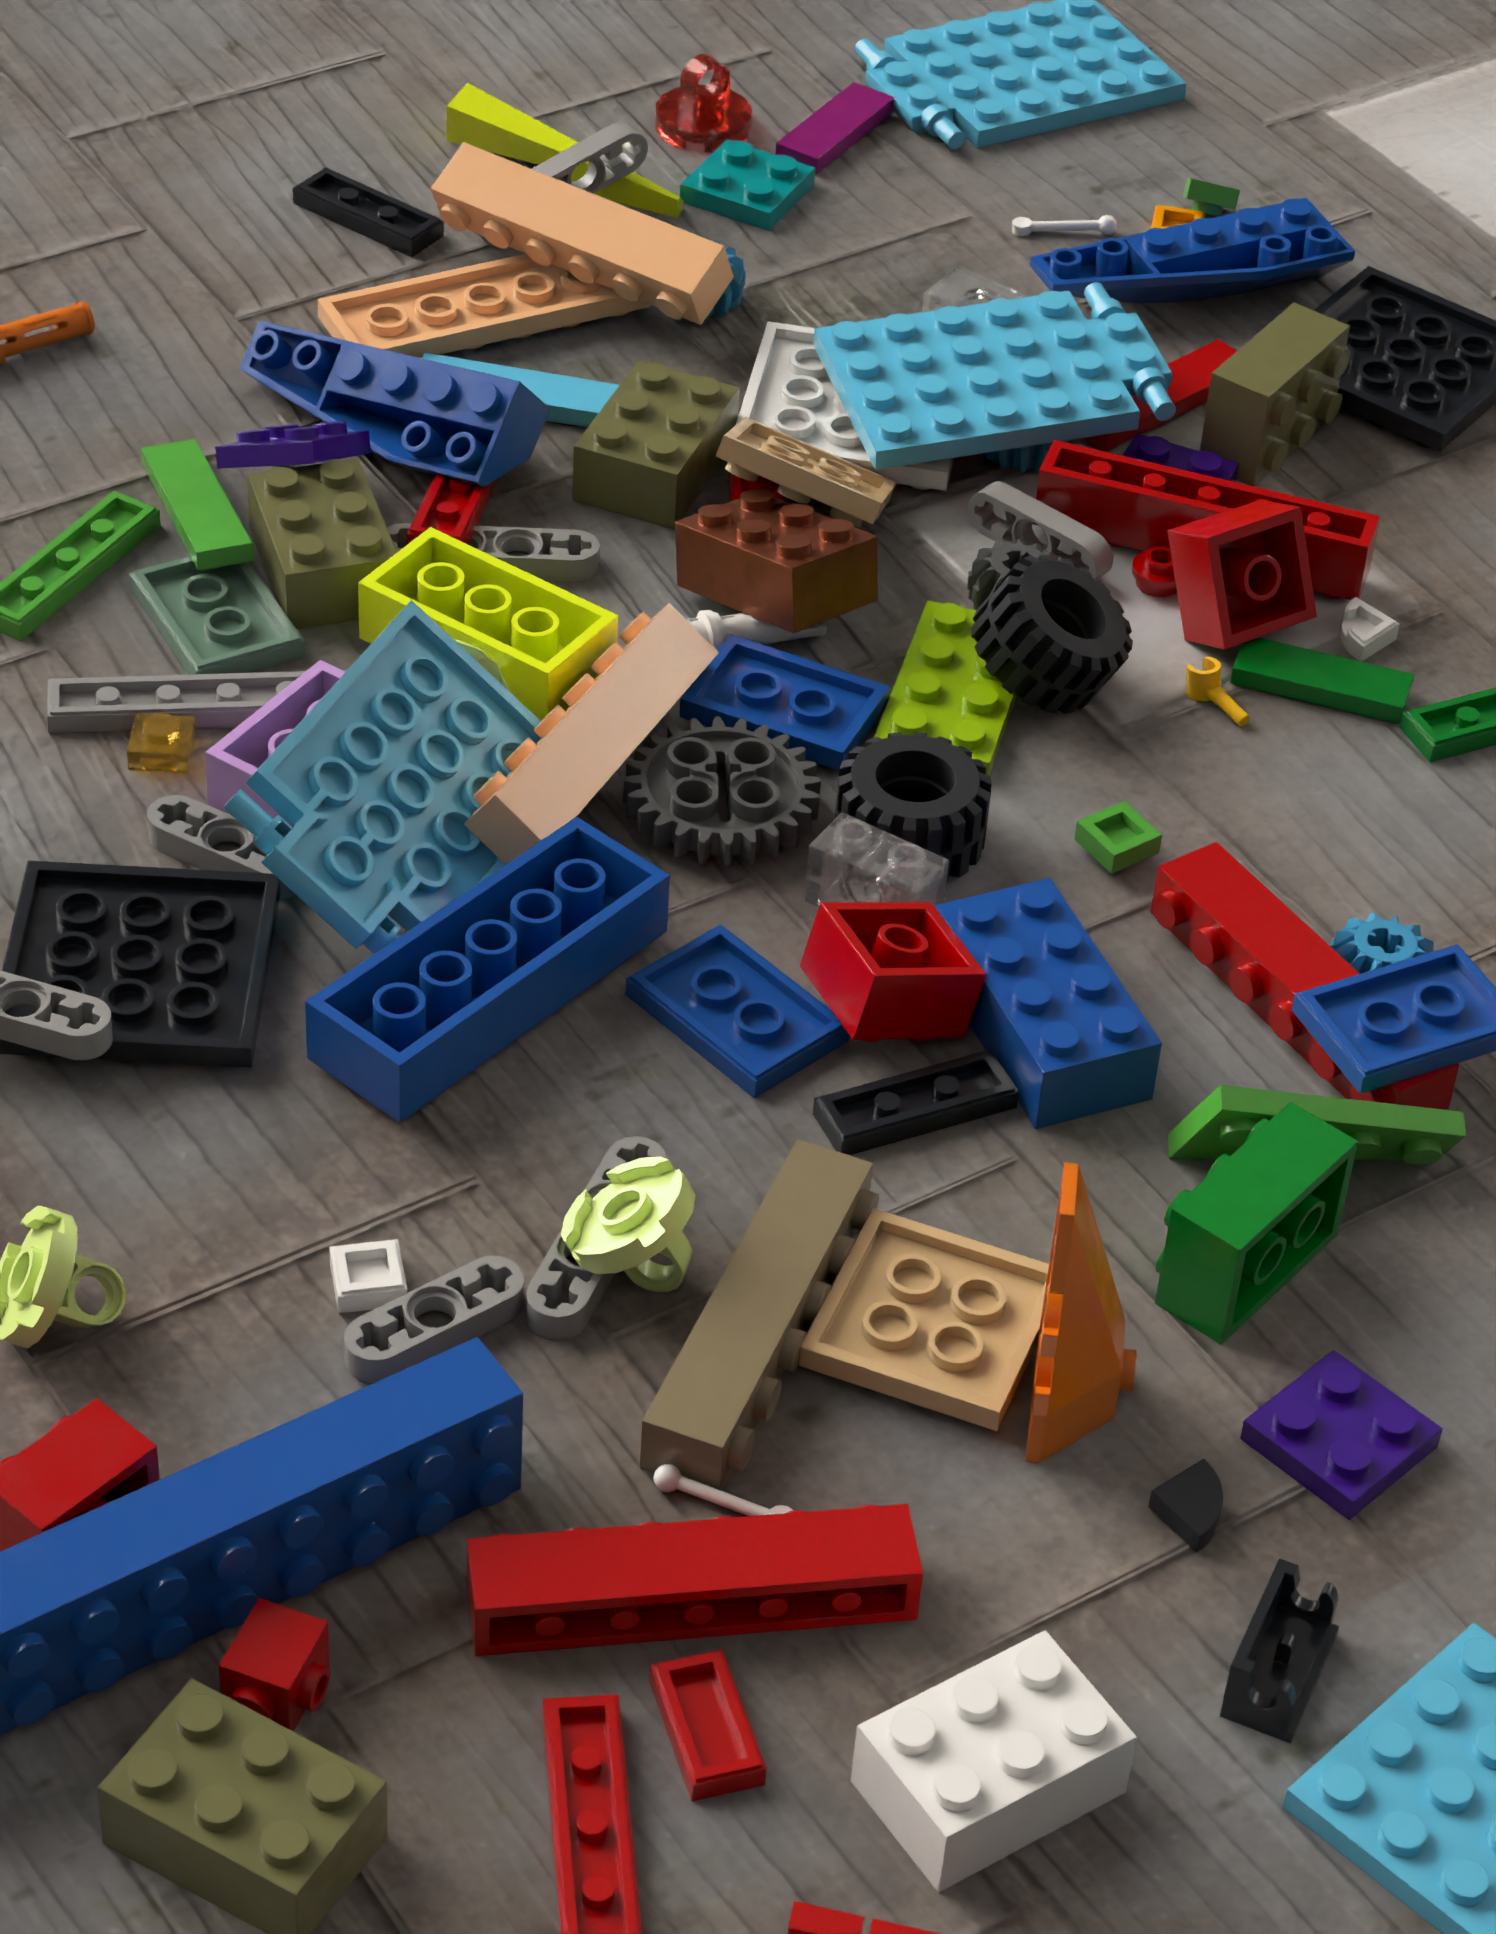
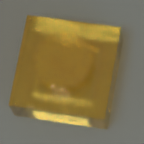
(161, 743)

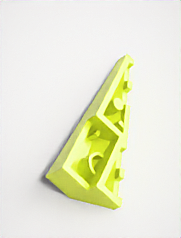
(504, 130)

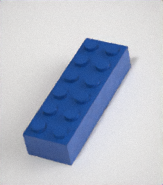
(486, 968)

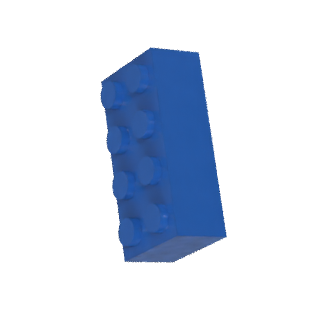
(1053, 1006)

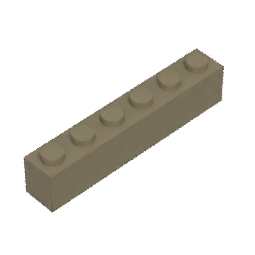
(758, 1317)

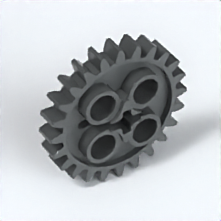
(676, 791)

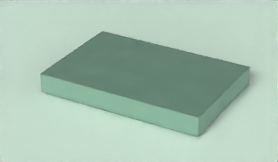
(216, 617)

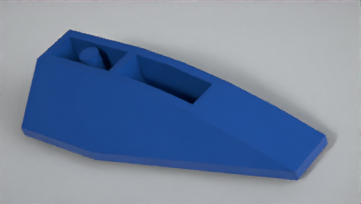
(1203, 257)
(413, 407)

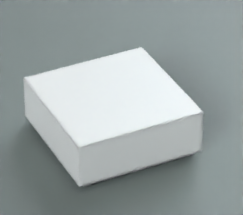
(367, 1275)

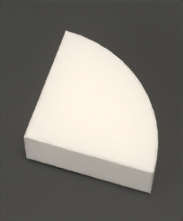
(1366, 629)

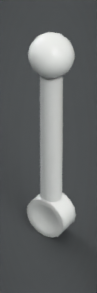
(1024, 226)
(668, 1479)

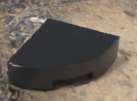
(1190, 1504)

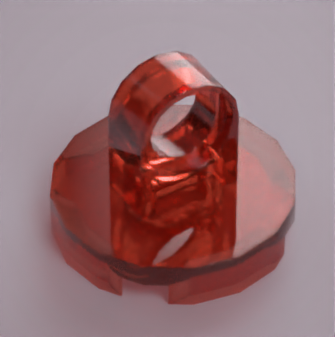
(703, 112)

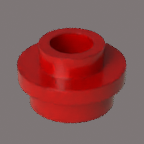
(1155, 572)

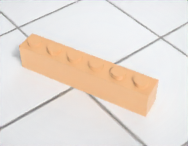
(582, 234)
(593, 736)

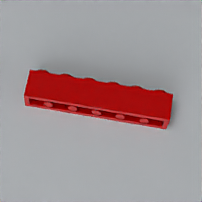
(1140, 500)
(1267, 959)
(692, 1579)

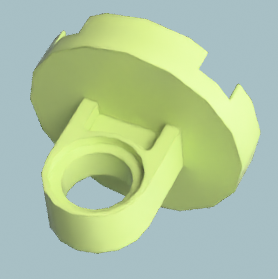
(633, 1222)
(42, 1279)

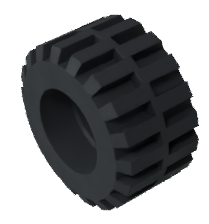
(1051, 634)
(919, 793)

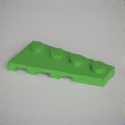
(1382, 1129)

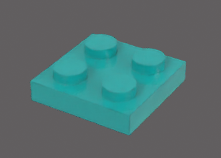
(747, 184)

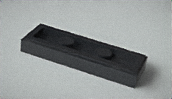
(368, 212)
(915, 1103)

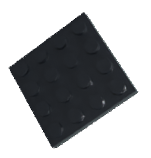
(1413, 358)
(163, 947)

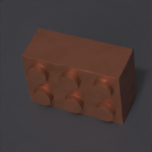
(776, 560)

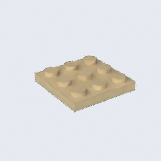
(805, 471)
(930, 1319)

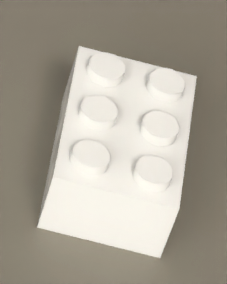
(992, 1760)

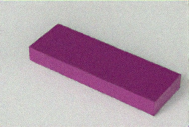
(836, 126)

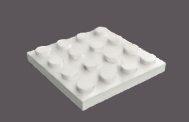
(797, 398)

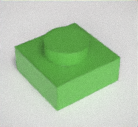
(1210, 197)
(1118, 837)

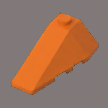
(1080, 1333)

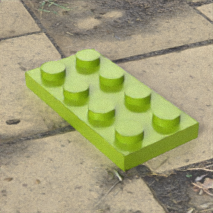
(948, 688)

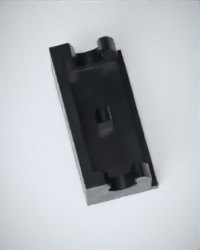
(1281, 1656)

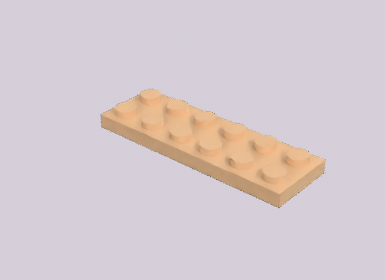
(469, 307)

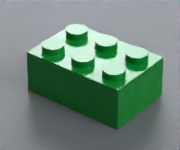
(1254, 1221)

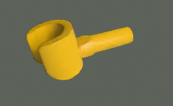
(1206, 686)

